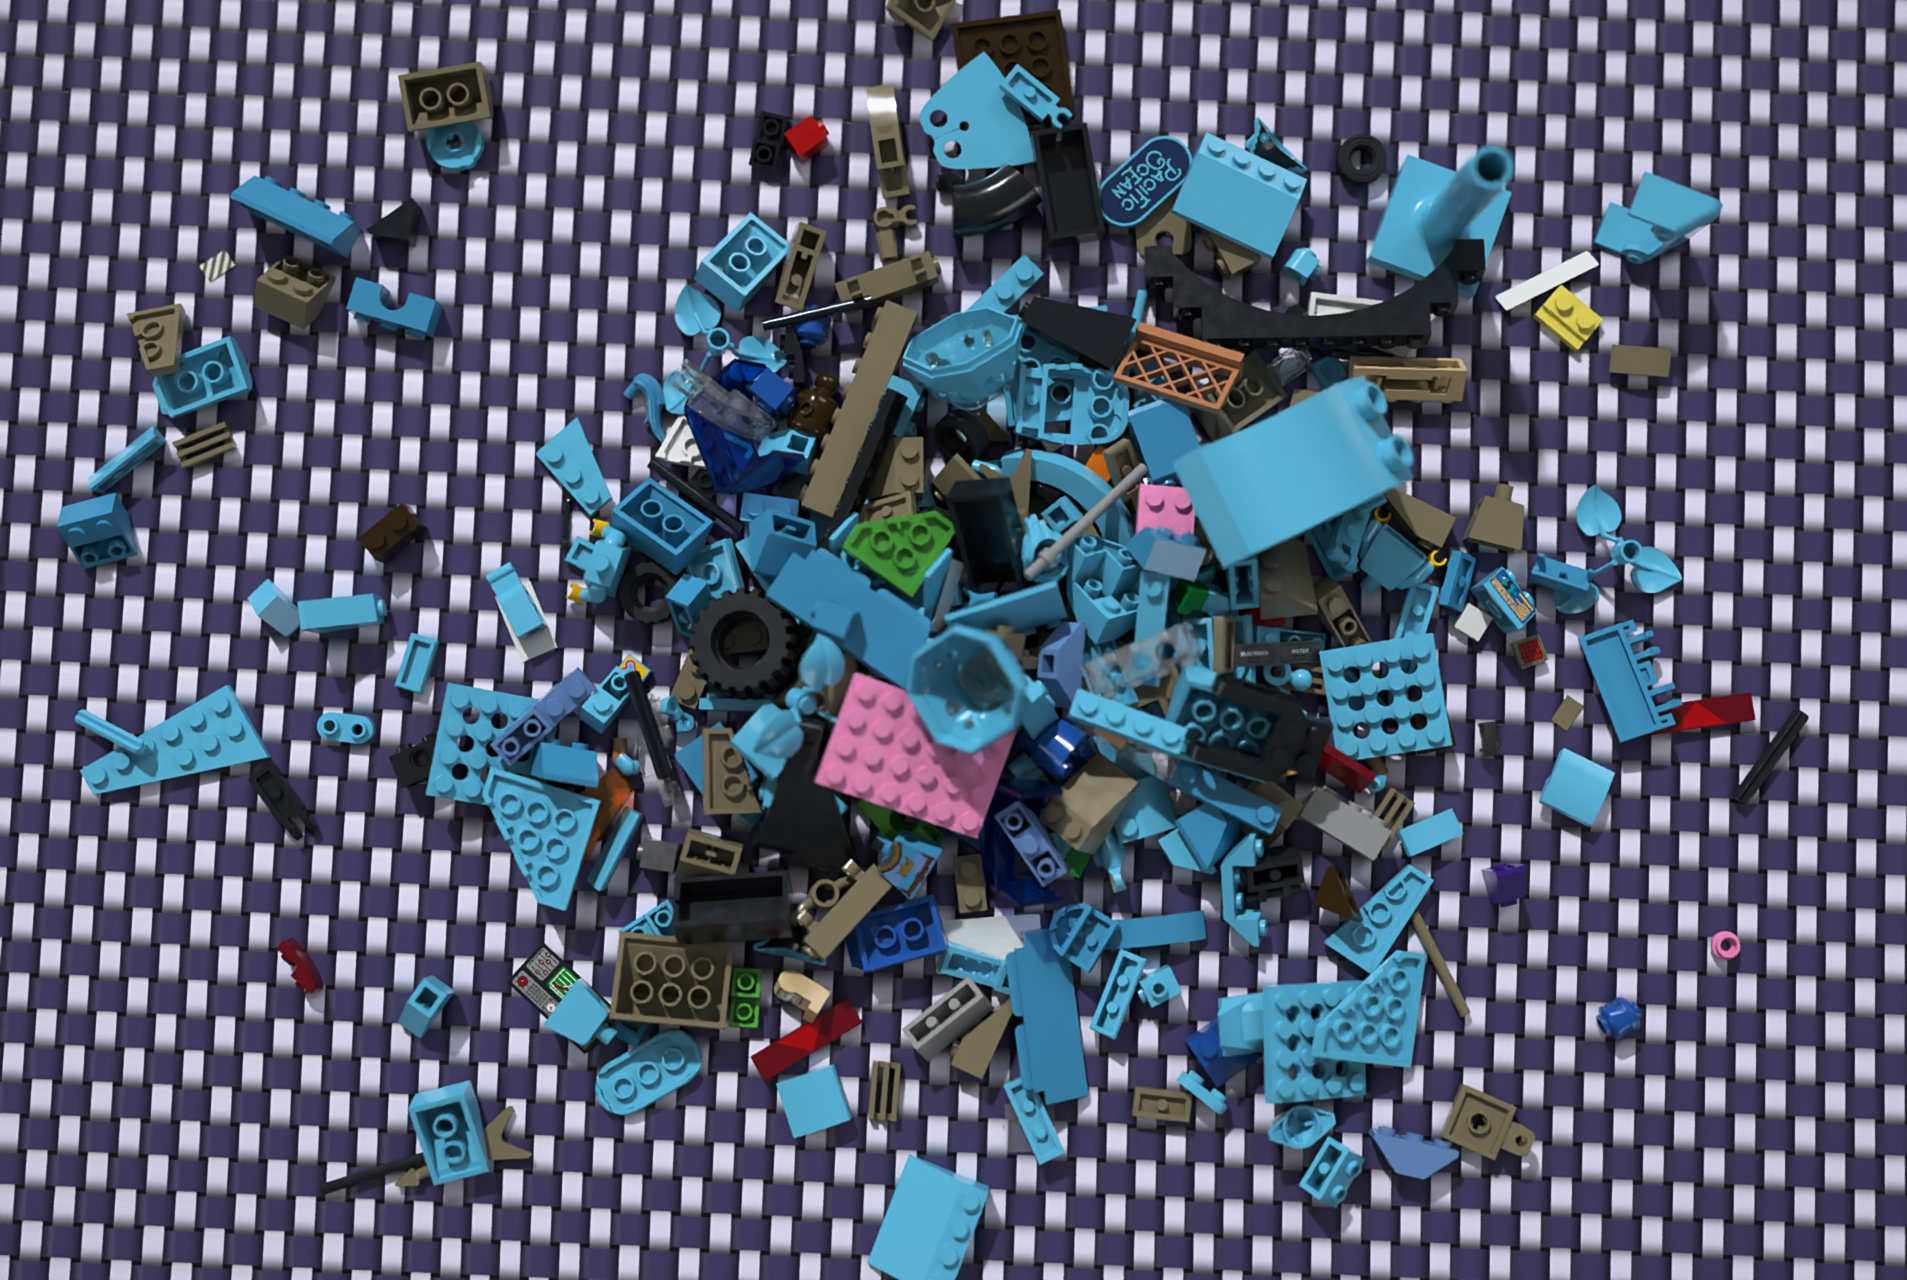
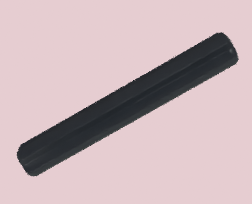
(648, 725)
(1770, 757)

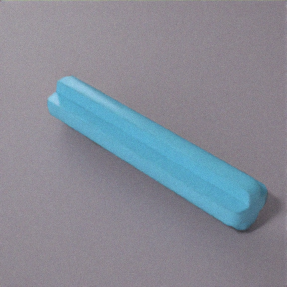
(111, 732)

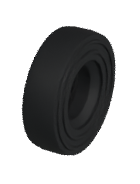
(1373, 147)

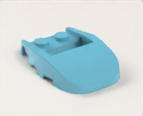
(1096, 410)

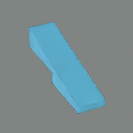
(979, 966)

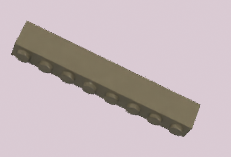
(851, 422)

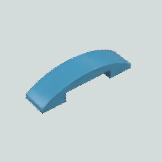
(1158, 930)

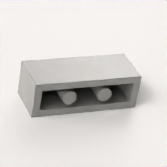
(1345, 822)
(947, 1019)

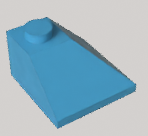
(1209, 833)

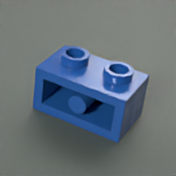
(773, 394)

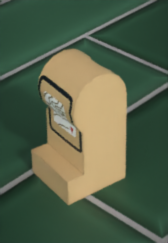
(801, 992)

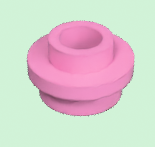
(1733, 945)

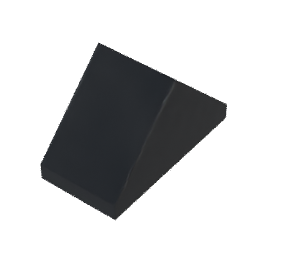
(399, 226)

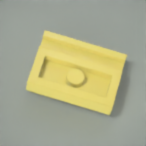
(1567, 318)

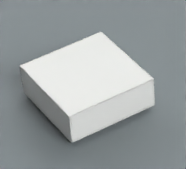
(1472, 622)

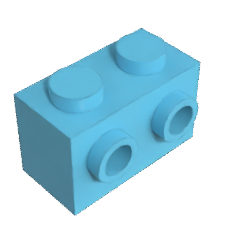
(1332, 1172)

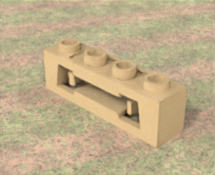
(1408, 377)

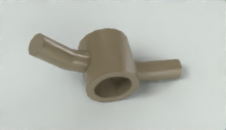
(812, 901)

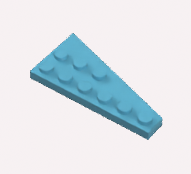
(193, 741)

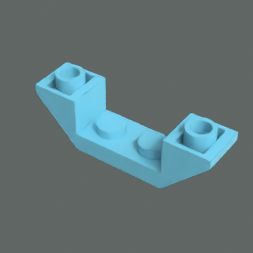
(1245, 921)

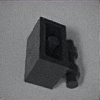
(1274, 875)

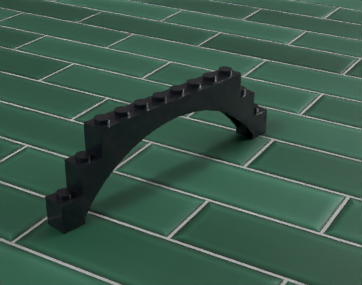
(1243, 327)

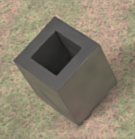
(658, 855)

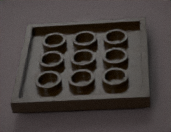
(1024, 39)

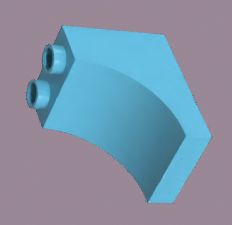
(1295, 470)

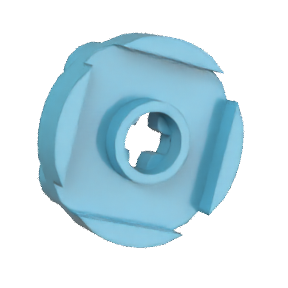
(465, 155)

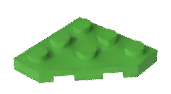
(900, 547)

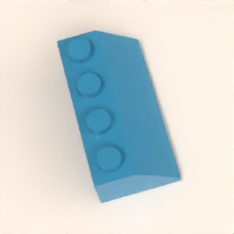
(298, 215)

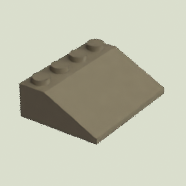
(671, 982)

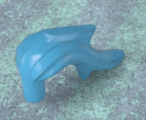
(654, 398)

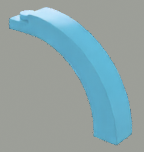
(1079, 483)

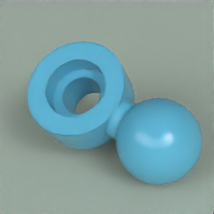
(1299, 679)

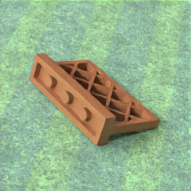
(1187, 353)

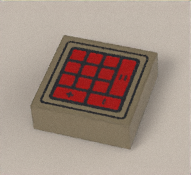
(1529, 651)

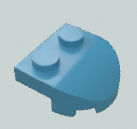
(1081, 934)

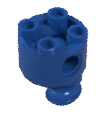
(1059, 749)

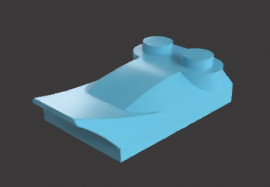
(204, 378)
(1242, 1024)

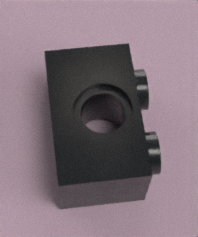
(406, 761)

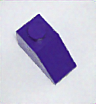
(1505, 883)

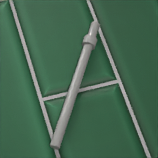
(1048, 556)

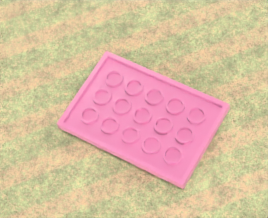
(891, 759)

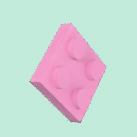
(1164, 507)

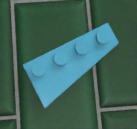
(1383, 919)

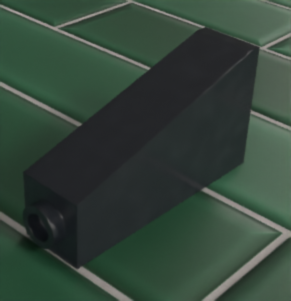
(1079, 330)

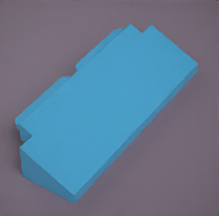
(885, 629)
(1050, 1032)

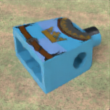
(906, 860)

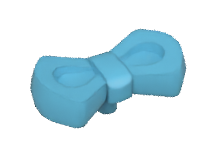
(683, 721)

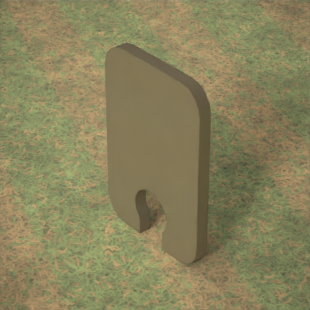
(1164, 221)

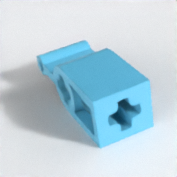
(516, 601)

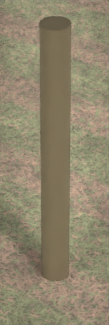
(1439, 964)

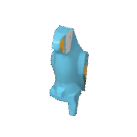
(1110, 858)

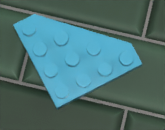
(544, 829)
(1376, 1018)

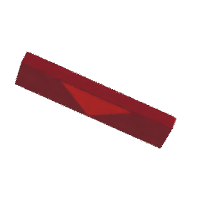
(1710, 713)
(1345, 769)
(806, 1039)

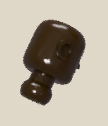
(815, 408)

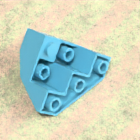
(1104, 586)

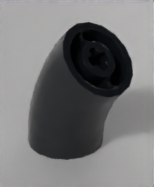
(991, 202)

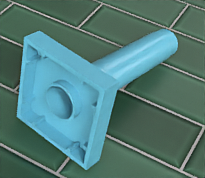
(1436, 207)

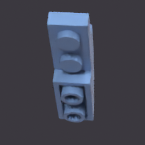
(543, 716)

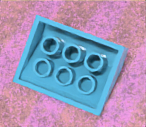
(1238, 195)
(1020, 610)
(1214, 717)
(928, 1223)

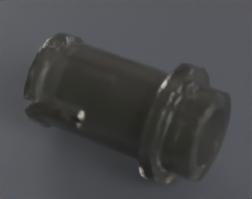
(1489, 739)

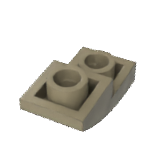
(1640, 360)

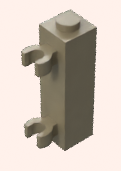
(891, 280)
(846, 913)

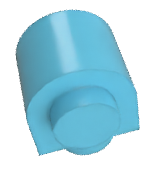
(1302, 266)

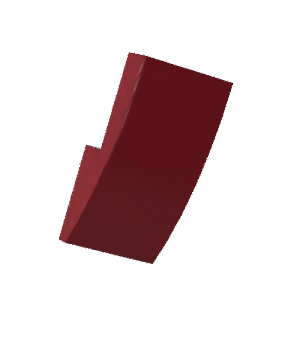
(306, 973)

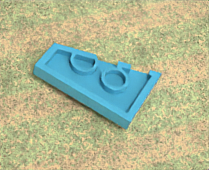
(574, 465)

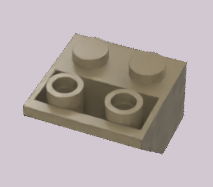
(293, 291)
(708, 855)

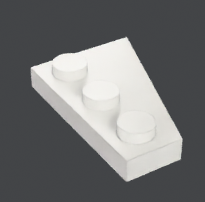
(680, 446)

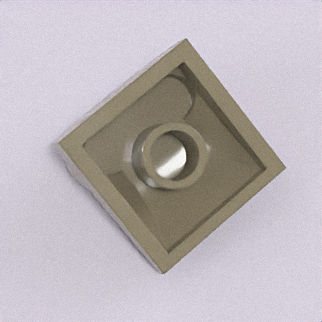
(921, 15)

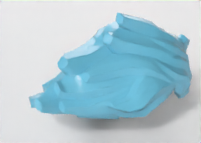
(1035, 540)

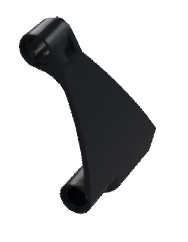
(804, 814)

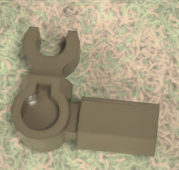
(883, 221)

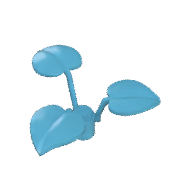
(700, 313)
(1651, 569)
(819, 666)

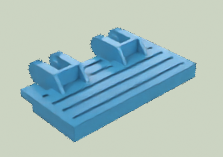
(1625, 682)

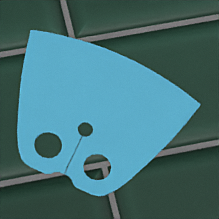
(995, 120)

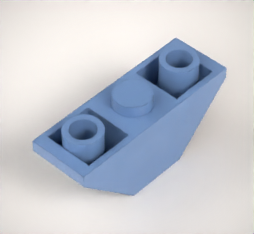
(1061, 661)
(1032, 841)
(1412, 1154)

